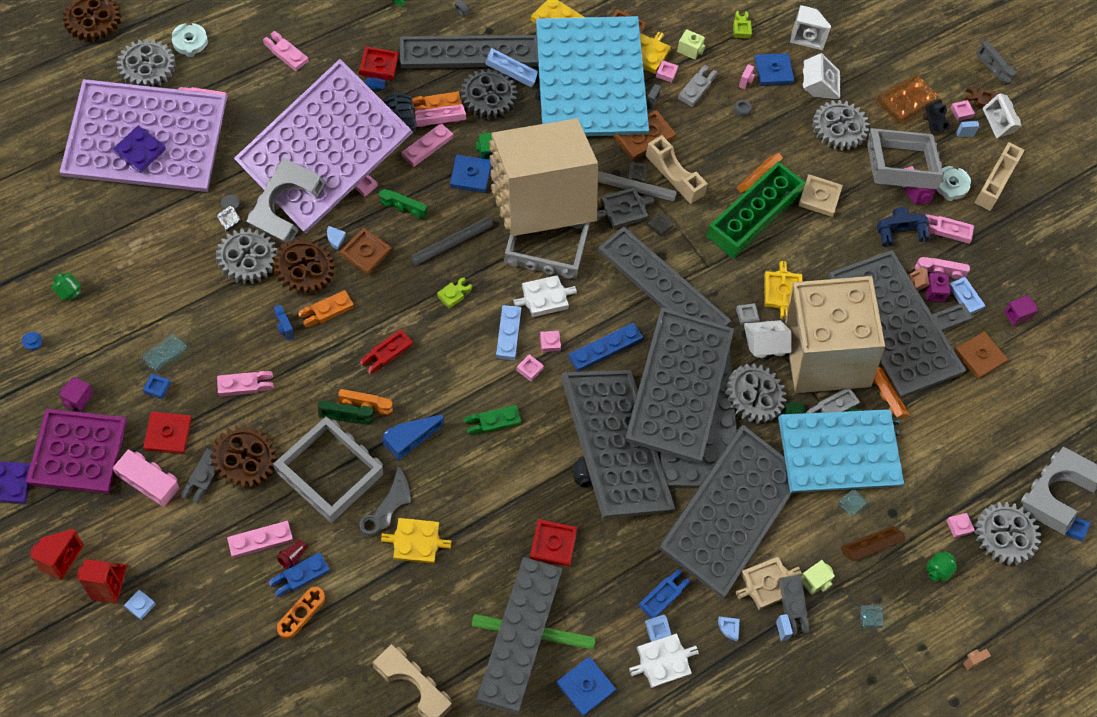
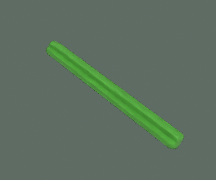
(548, 634)

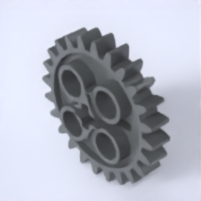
(488, 93)

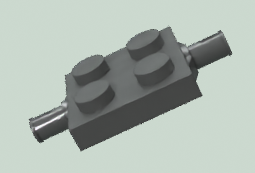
(624, 208)

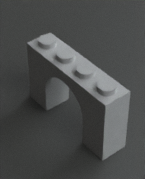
(286, 176)
(1064, 467)

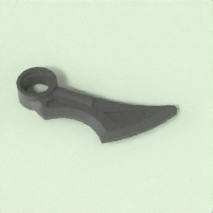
(397, 496)

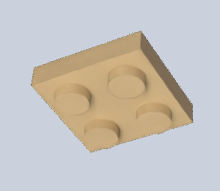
(820, 195)

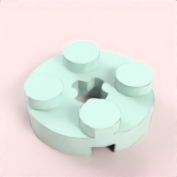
(193, 46)
(958, 190)

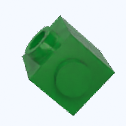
(482, 145)

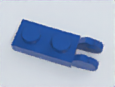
(300, 574)
(663, 595)

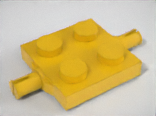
(653, 52)
(779, 287)
(416, 540)

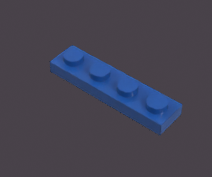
(605, 347)

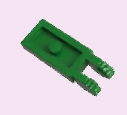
(403, 203)
(493, 420)

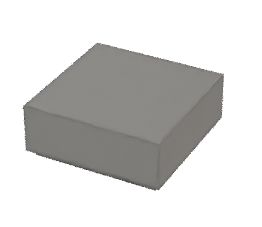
(747, 313)

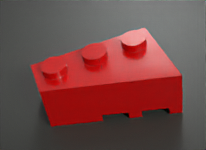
(102, 579)

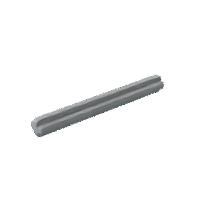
(639, 186)

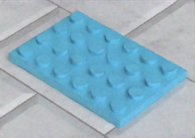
(840, 450)

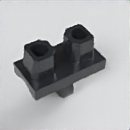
(936, 118)

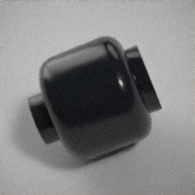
(581, 473)

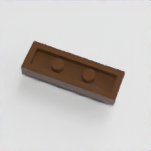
(873, 543)

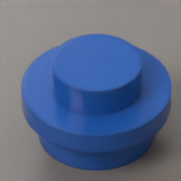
(32, 341)

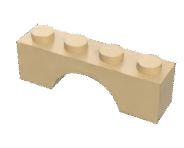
(999, 176)
(689, 184)
(394, 666)

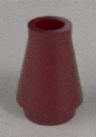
(290, 555)

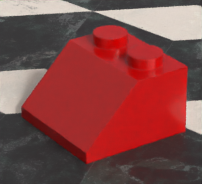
(57, 553)

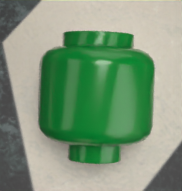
(66, 286)
(941, 567)

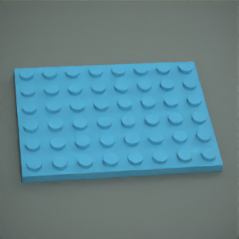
(593, 74)

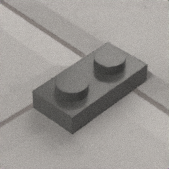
(952, 317)

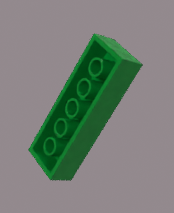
(755, 209)

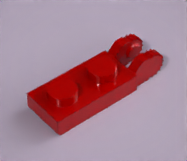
(387, 351)

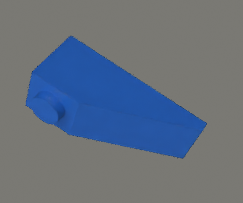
(409, 435)

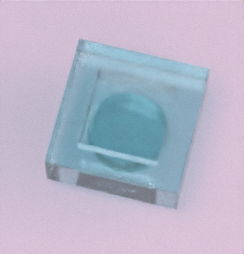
(172, 346)
(155, 358)
(852, 502)
(871, 616)

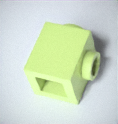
(691, 44)
(818, 577)

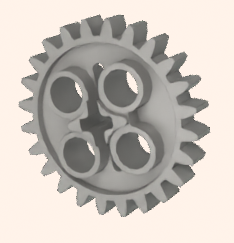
(146, 63)
(840, 125)
(246, 255)
(770, 397)
(1007, 533)

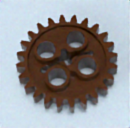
(91, 18)
(303, 266)
(248, 441)

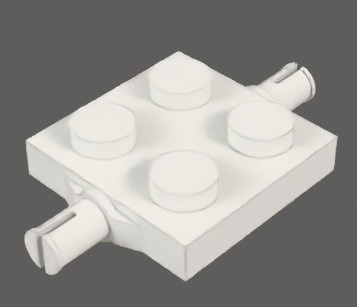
(545, 296)
(663, 660)

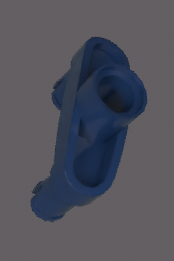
(903, 221)

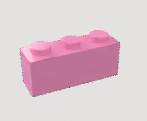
(146, 477)

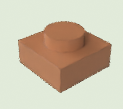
(920, 278)
(976, 658)

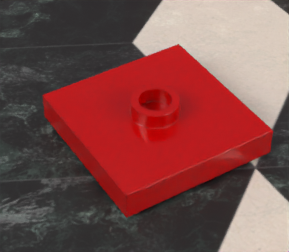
(379, 63)
(167, 433)
(553, 543)

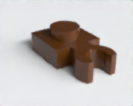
(981, 96)

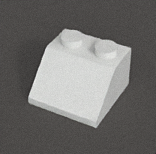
(810, 28)
(821, 77)
(1002, 116)
(768, 338)

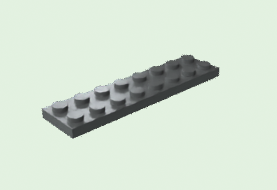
(465, 50)
(658, 278)
(519, 636)

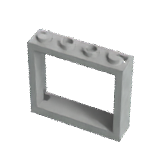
(909, 141)
(547, 266)
(330, 513)

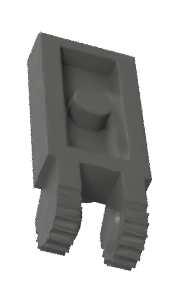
(995, 63)
(201, 478)
(794, 602)

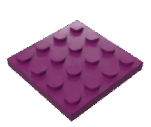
(76, 451)

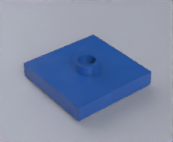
(774, 69)
(470, 173)
(586, 686)

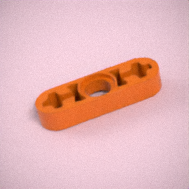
(302, 621)

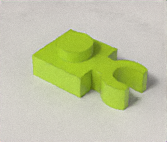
(741, 26)
(453, 294)

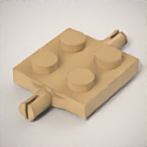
(763, 582)

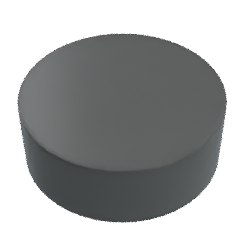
(461, 8)
(742, 108)
(230, 200)

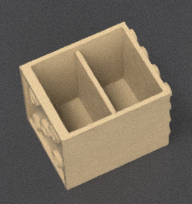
(544, 177)
(834, 334)

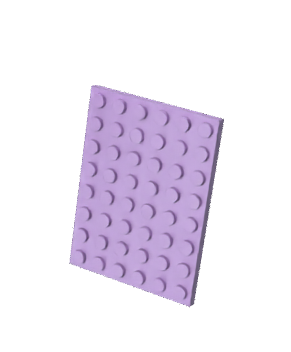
(179, 119)
(332, 131)

